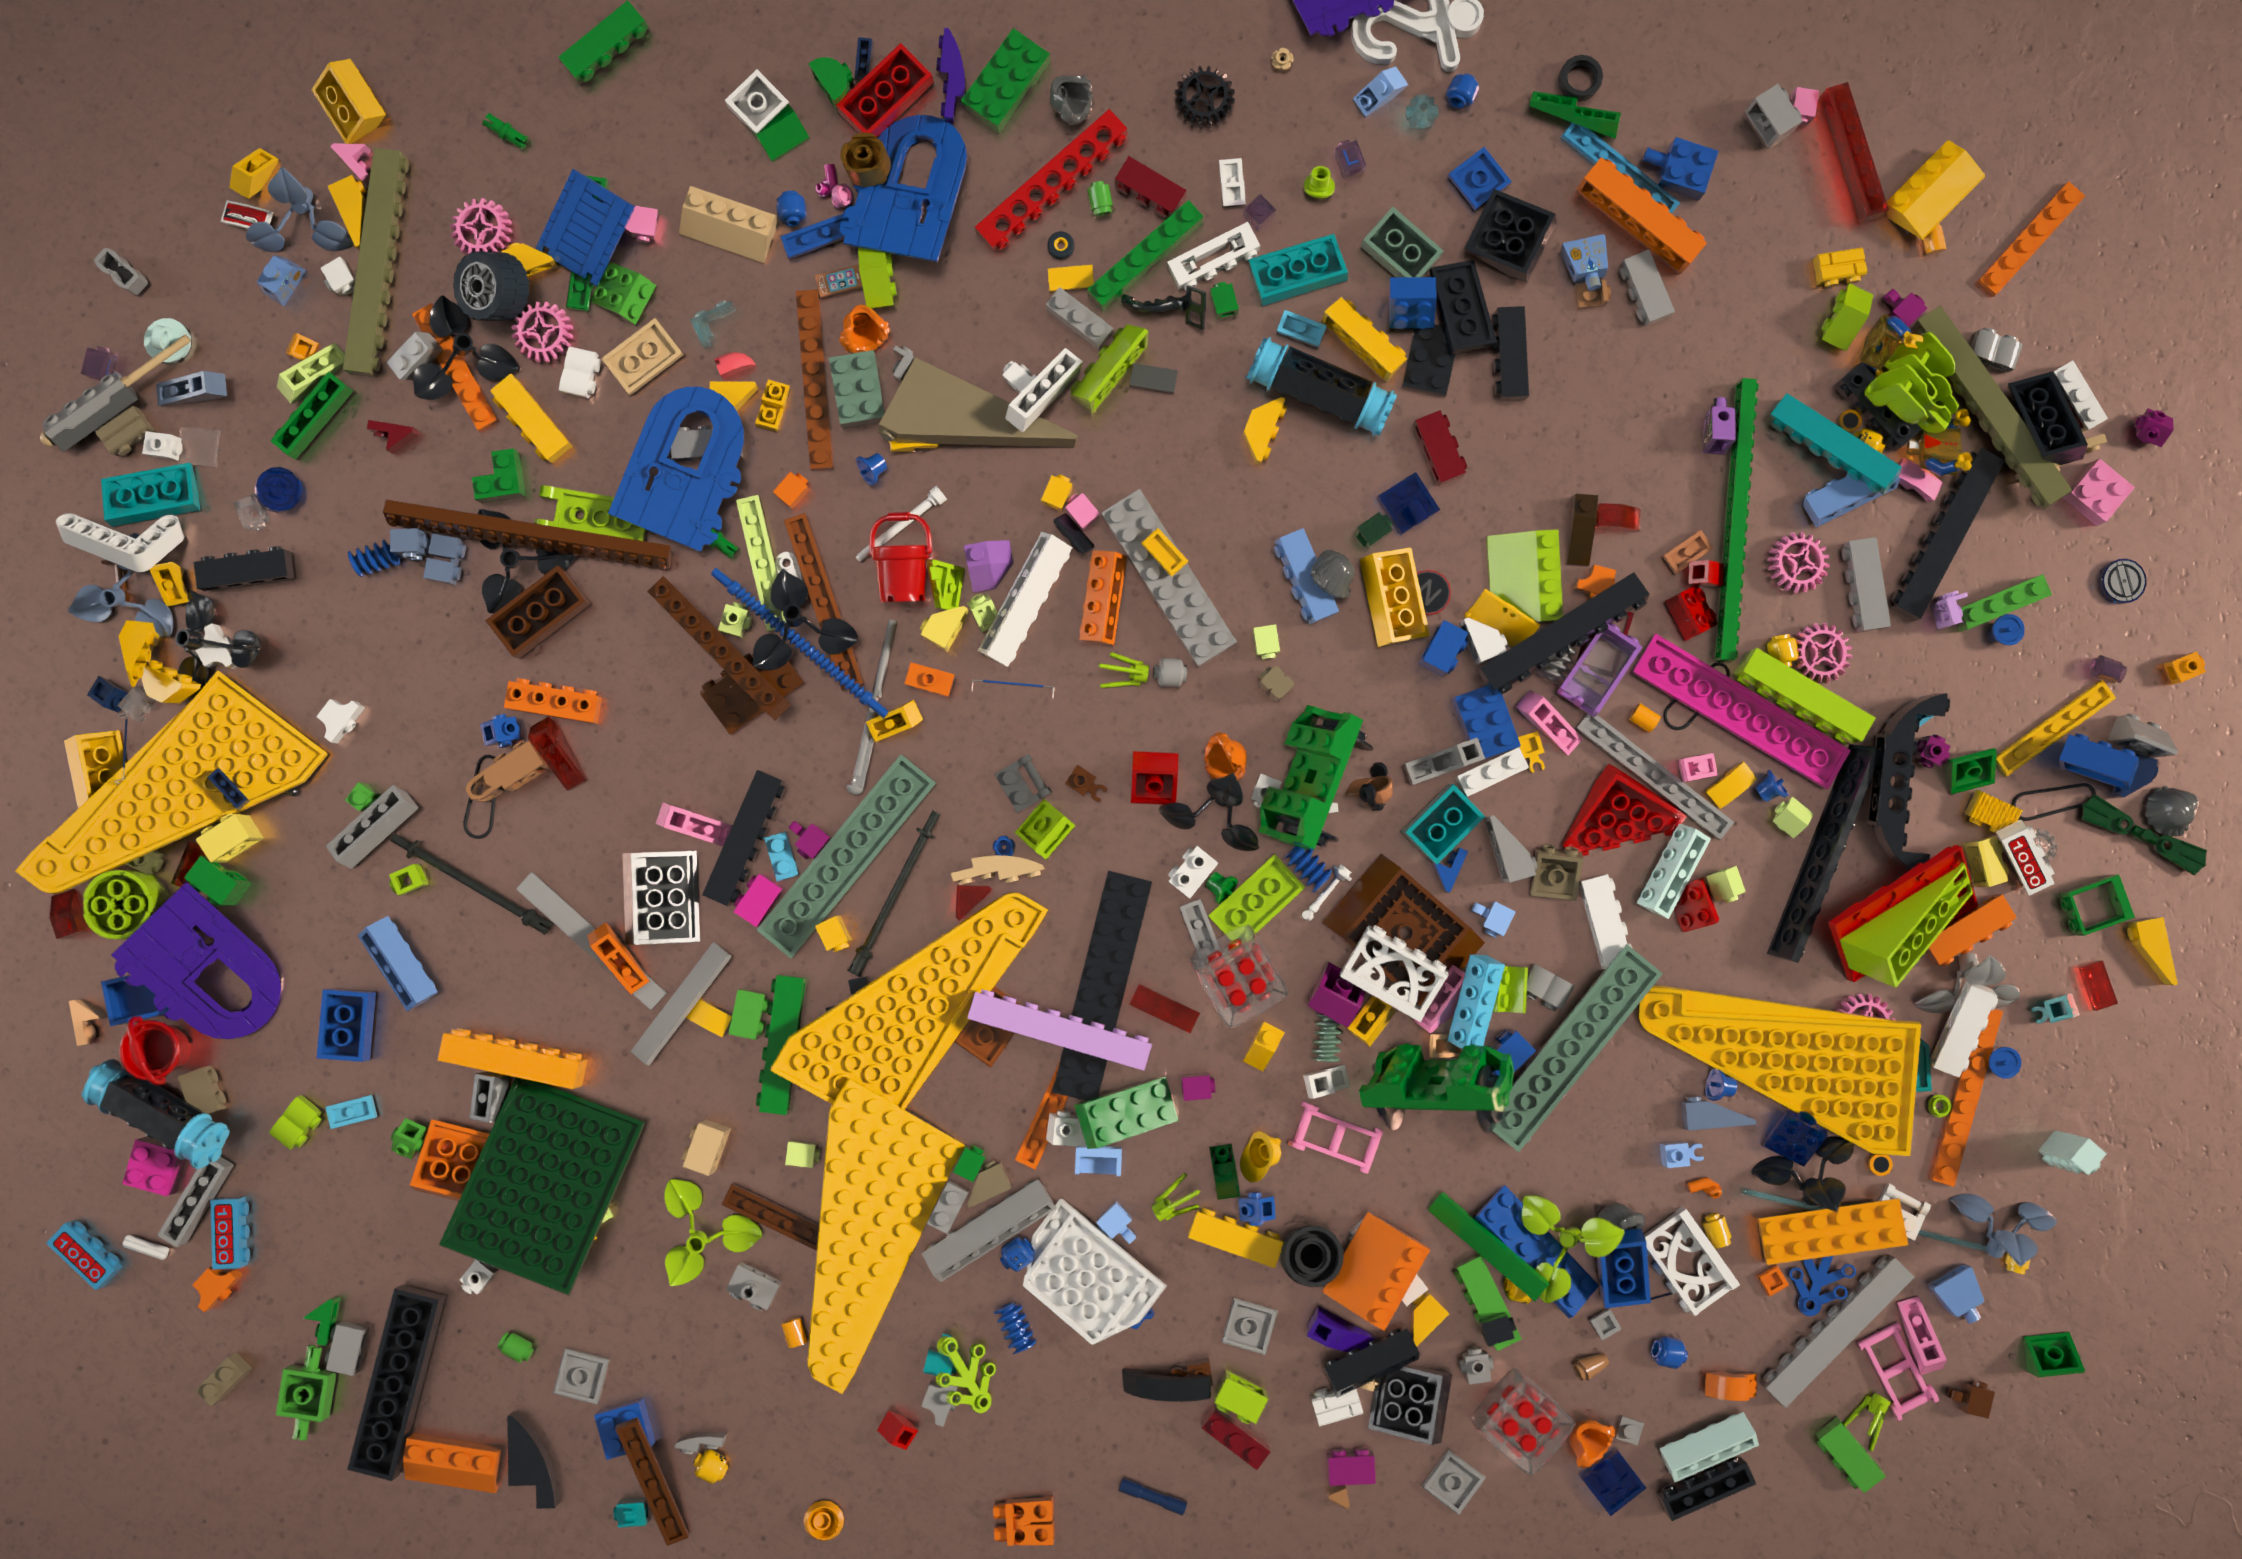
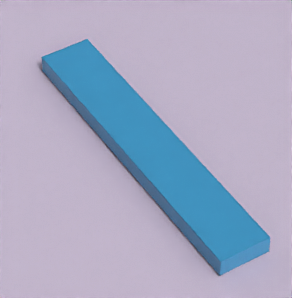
(1594, 148)

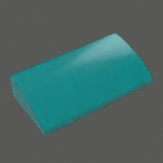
(1298, 269)
(150, 494)

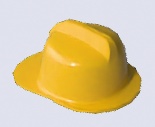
(1259, 1156)

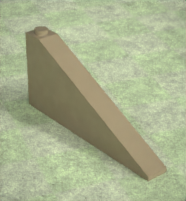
(948, 410)

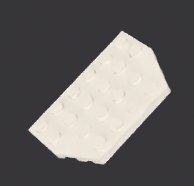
(1088, 1276)

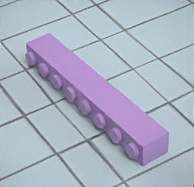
(1060, 1031)

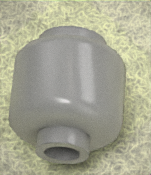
(1170, 672)

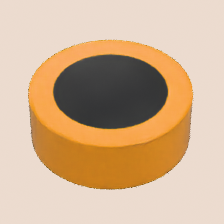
(1849, 420)
(1880, 1164)

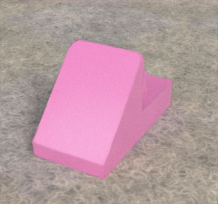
(353, 155)
(1697, 767)

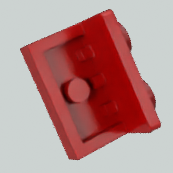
(1691, 612)
(1696, 907)

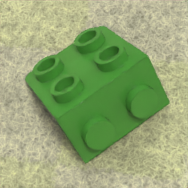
(623, 292)

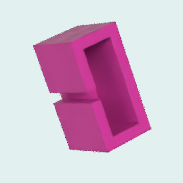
(758, 899)

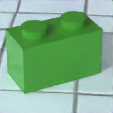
(748, 1014)

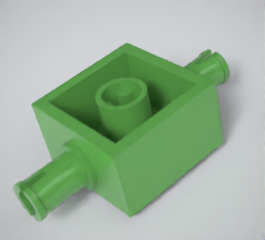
(296, 1403)

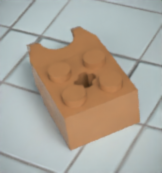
(508, 772)

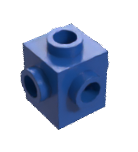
(500, 731)
(1256, 1208)

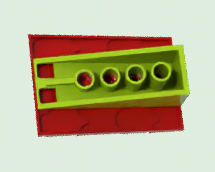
(1902, 920)

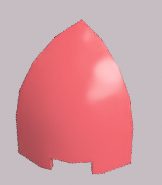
(733, 363)

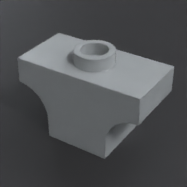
(936, 1401)

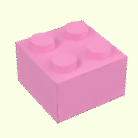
(2098, 492)

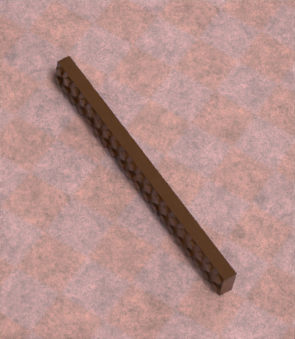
(527, 534)

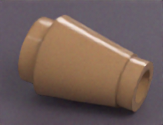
(1590, 1366)

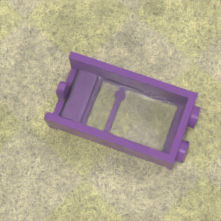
(1599, 669)

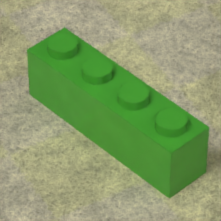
(2004, 602)
(1482, 1292)

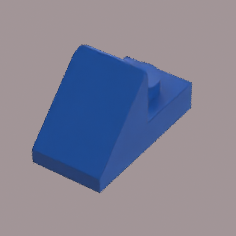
(1448, 875)

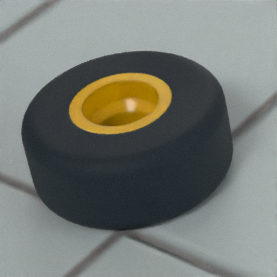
(1060, 253)

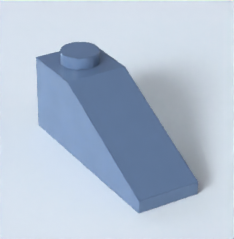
(191, 388)
(1702, 1114)

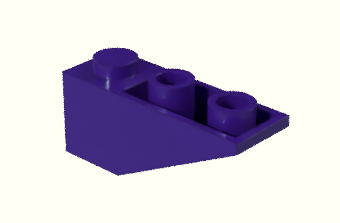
(1336, 1332)

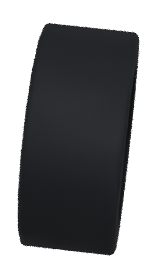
(1591, 64)

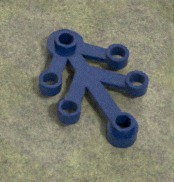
(1819, 1279)

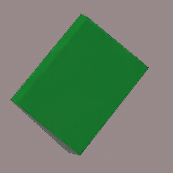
(782, 133)
(1970, 770)
(2052, 1355)

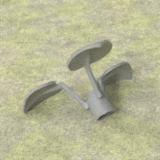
(1987, 972)

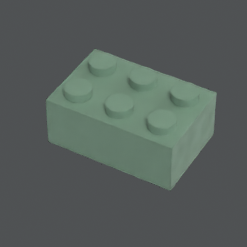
(1401, 246)
(857, 389)

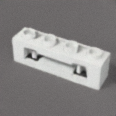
(1209, 270)

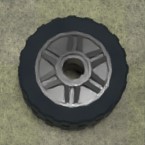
(491, 286)

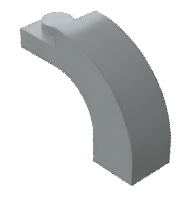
(1444, 761)

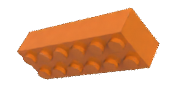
(1641, 215)

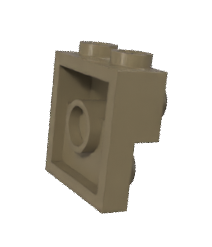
(1557, 872)

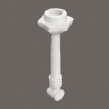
(1342, 874)

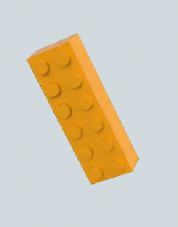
(513, 1059)
(1832, 1233)

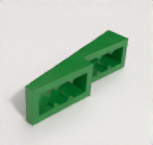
(1566, 108)

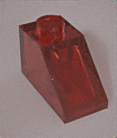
(1617, 517)
(67, 915)

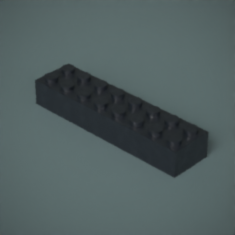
(396, 1382)

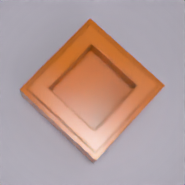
(1772, 1280)

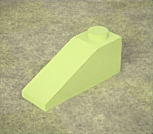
(304, 376)

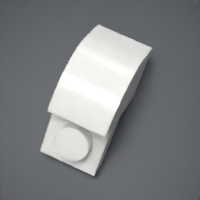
(1326, 1081)

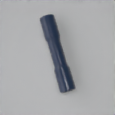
(1138, 1491)

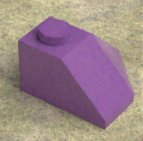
(988, 563)

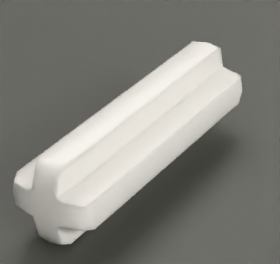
(146, 1247)

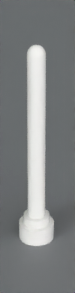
(934, 498)

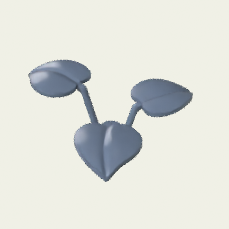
(287, 189)
(95, 605)
(2018, 1246)

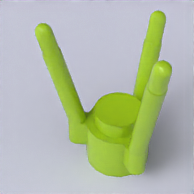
(1137, 672)
(1164, 1208)
(1877, 1406)

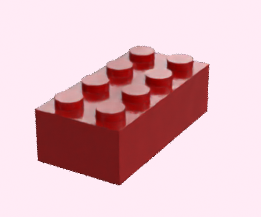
(885, 92)

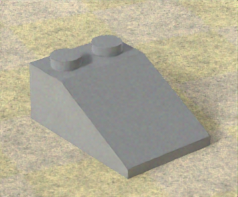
(2141, 737)
(1511, 856)

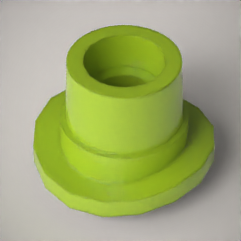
(1319, 183)

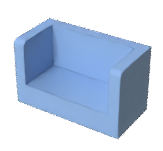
(1098, 1161)

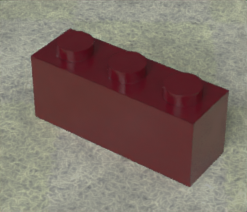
(1149, 187)
(1440, 447)
(1235, 1437)

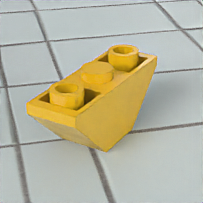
(1262, 428)
(166, 684)

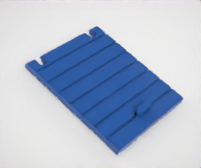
(584, 229)

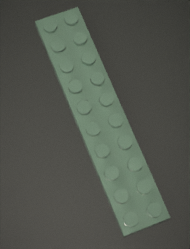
(846, 856)
(1575, 1045)

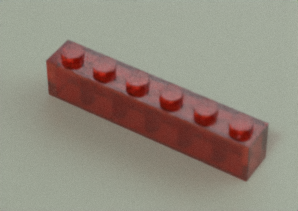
(1854, 152)

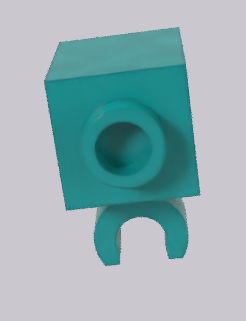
(2057, 1009)
(938, 1363)
(631, 1512)

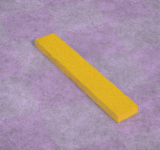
(2054, 728)

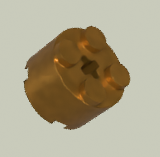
(865, 160)

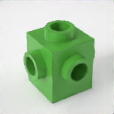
(408, 1138)

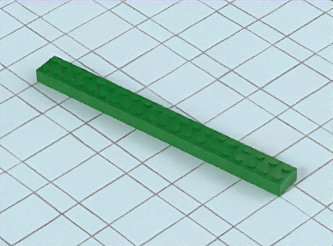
(1736, 521)

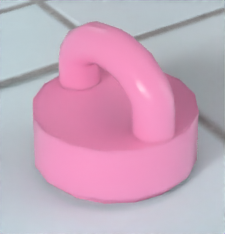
(842, 195)

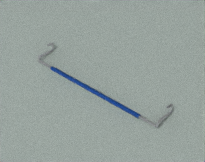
(989, 681)

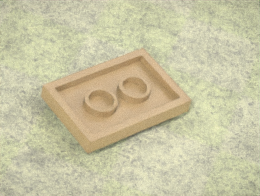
(642, 356)

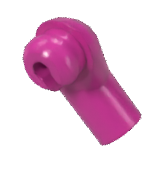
(826, 186)

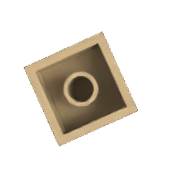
(706, 1147)

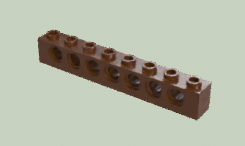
(719, 648)

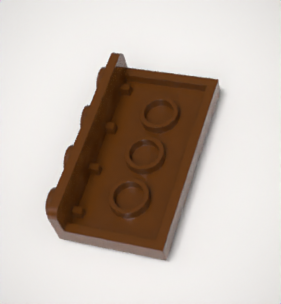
(734, 705)

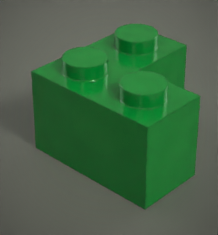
(505, 482)
(219, 884)

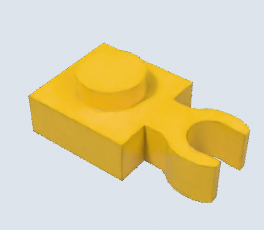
(1531, 747)

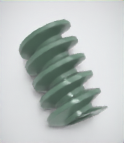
(1327, 1040)

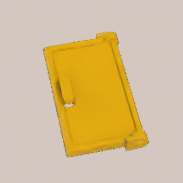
(1491, 612)

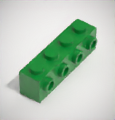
(604, 42)
(311, 415)

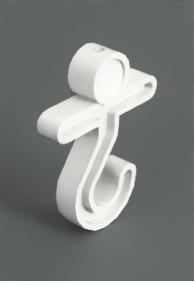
(1439, 25)

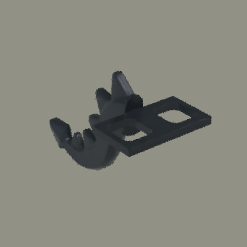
(1171, 302)

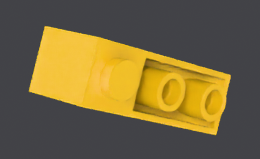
(137, 644)

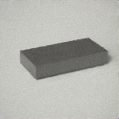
(1153, 378)

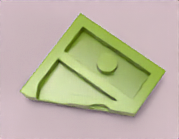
(945, 583)

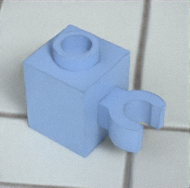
(1495, 919)
(1678, 1154)
(1115, 1221)

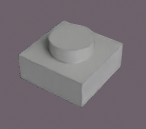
(1605, 1324)
(1629, 1430)

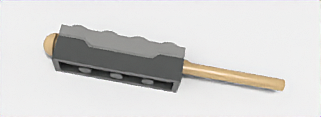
(99, 403)

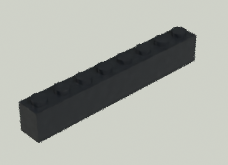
(1946, 535)
(1564, 634)

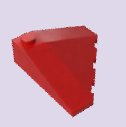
(1620, 812)

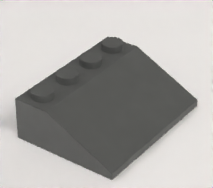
(661, 897)

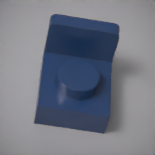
(107, 694)

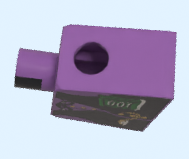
(1719, 428)

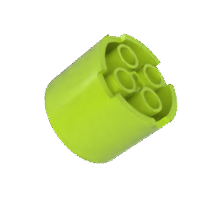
(103, 898)

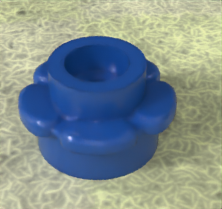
(1003, 840)

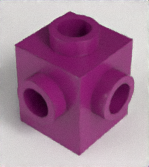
(2154, 427)
(1925, 751)

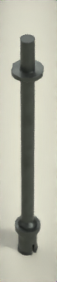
(527, 917)
(864, 952)

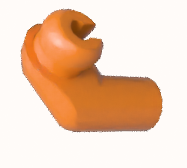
(1706, 1185)

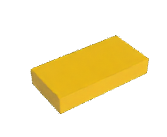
(1070, 278)
(1164, 552)

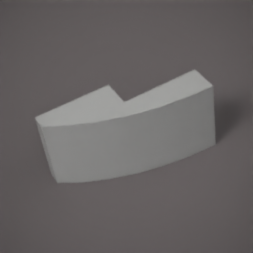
(692, 1443)

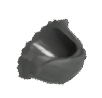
(1071, 98)
(1333, 573)
(2171, 810)
(1622, 1216)

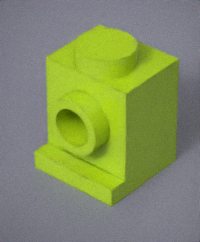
(398, 879)

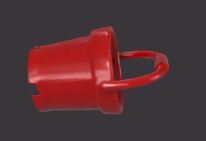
(901, 567)
(153, 1049)

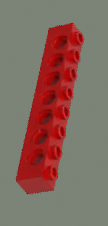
(1105, 124)

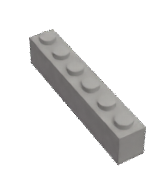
(988, 1230)

